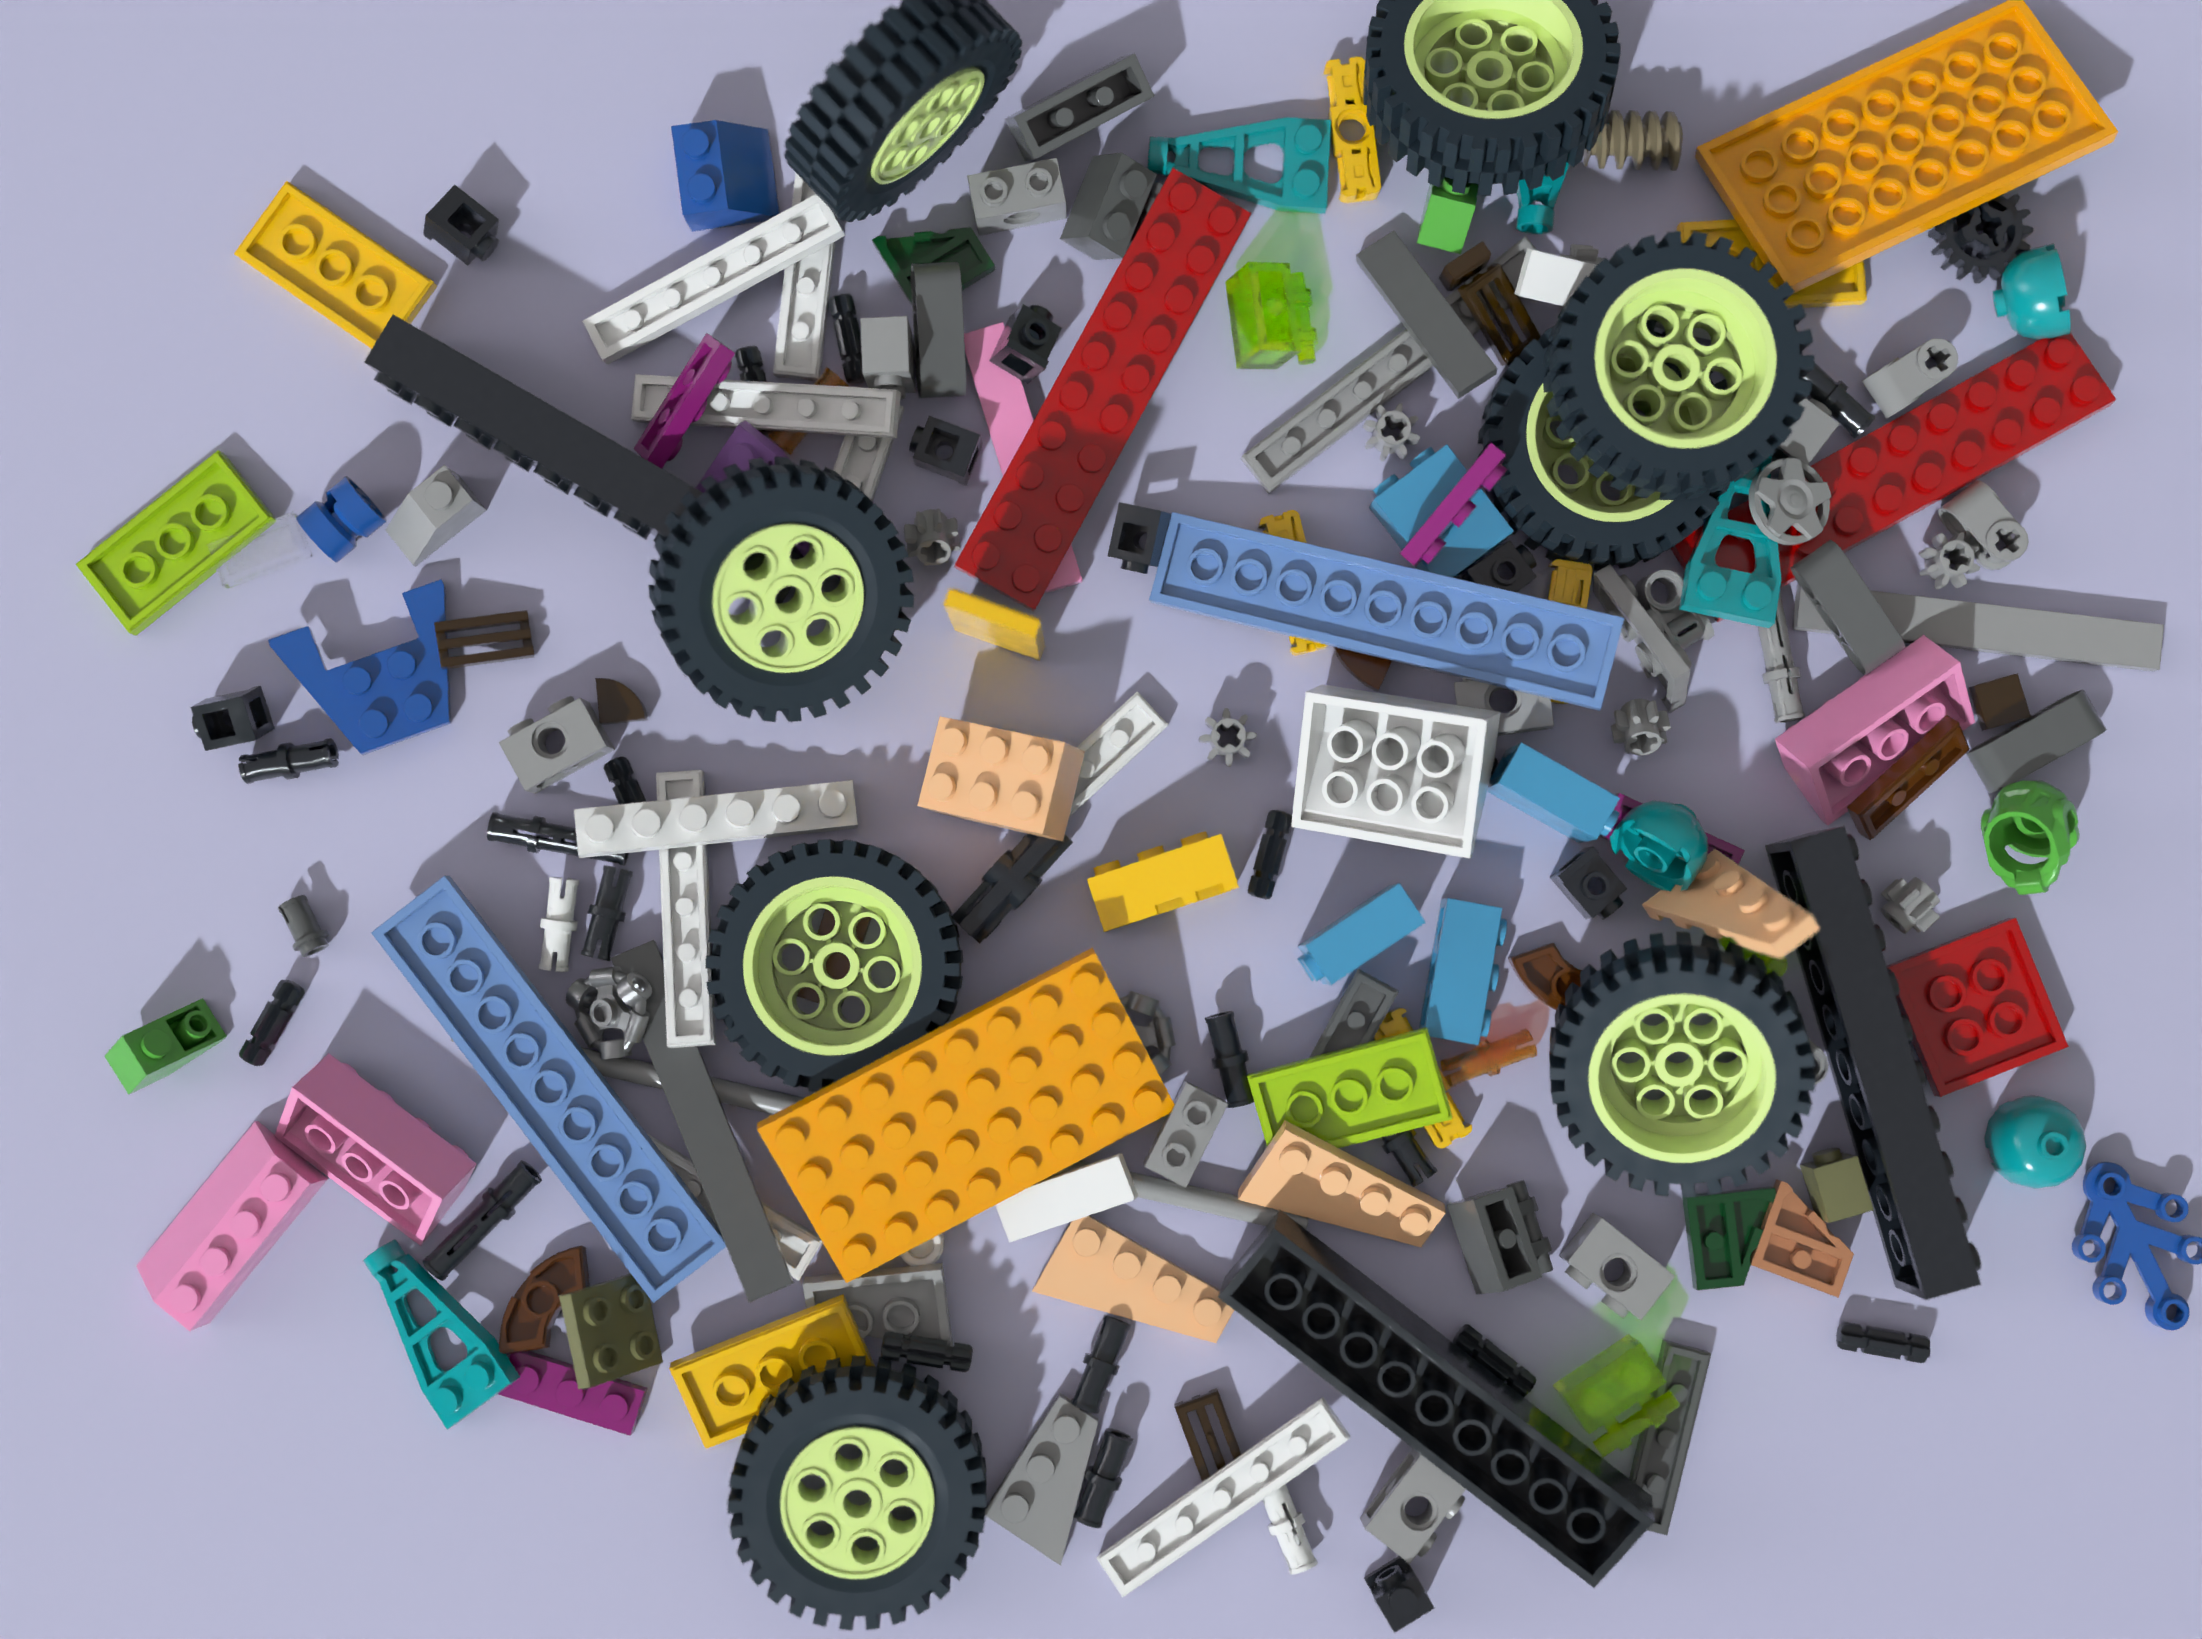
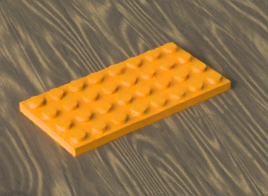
(1904, 144)
(967, 1115)

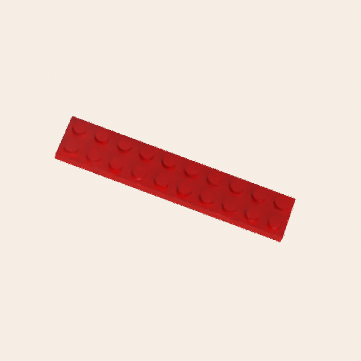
(1102, 390)
(1937, 449)

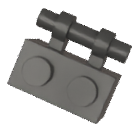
(1110, 206)
(1501, 1238)

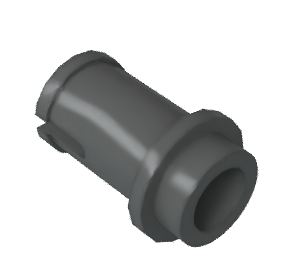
(303, 926)

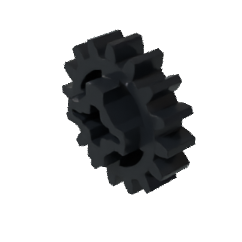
(1983, 252)

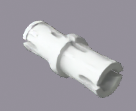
(558, 924)
(1288, 1528)

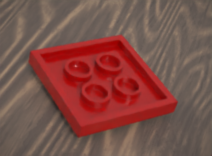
(1976, 1007)

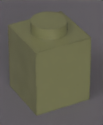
(1836, 1185)

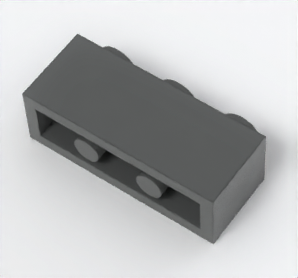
(1079, 107)

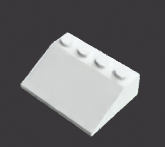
(1393, 769)

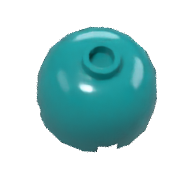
(2034, 294)
(1662, 844)
(2035, 1142)

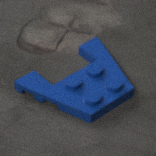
(385, 693)

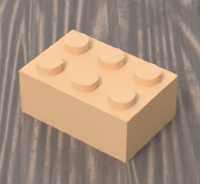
(1001, 778)

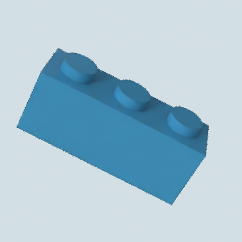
(1462, 971)

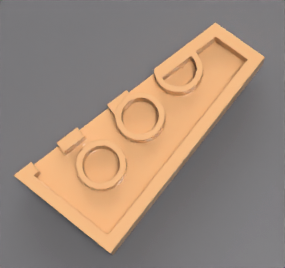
(1735, 905)
(1334, 1187)
(1124, 1278)

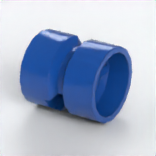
(341, 519)

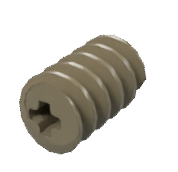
(1638, 139)

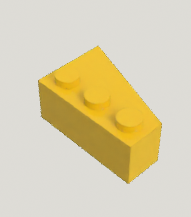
(1161, 880)

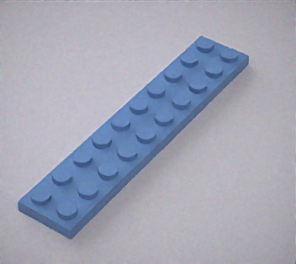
(1387, 610)
(550, 1088)

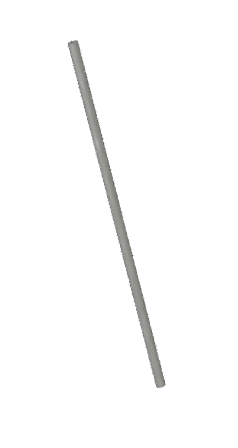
(773, 1102)

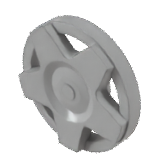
(1790, 501)

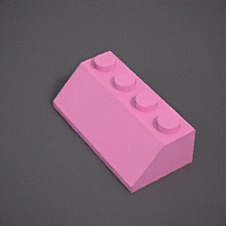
(1872, 725)
(373, 1148)
(228, 1227)

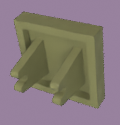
(610, 1330)

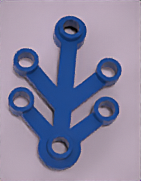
(2133, 1239)

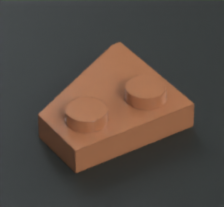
(1800, 1245)

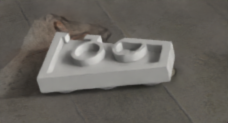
(1653, 649)
(890, 1299)
(1046, 1480)

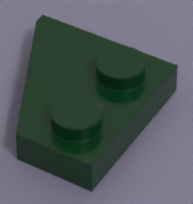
(930, 247)
(1723, 1234)

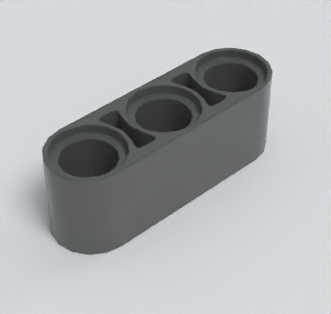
(938, 329)
(1848, 607)
(2036, 741)

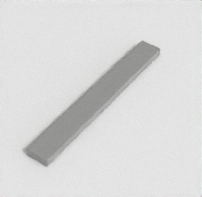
(1361, 391)
(2010, 630)

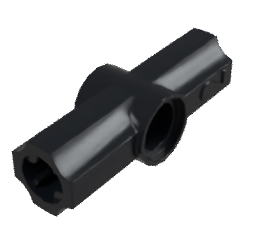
(1008, 884)

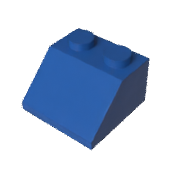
(724, 174)

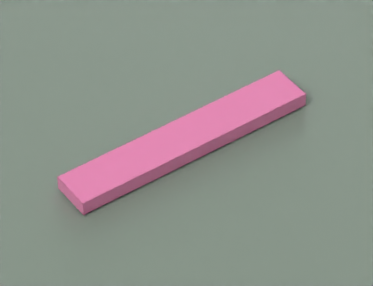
(1007, 420)

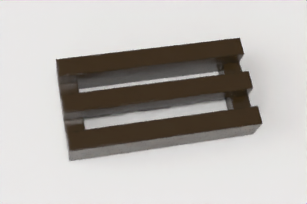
(1480, 283)
(464, 624)
(1197, 1403)

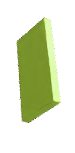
(165, 547)
(1355, 1091)

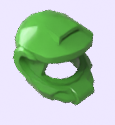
(2034, 822)

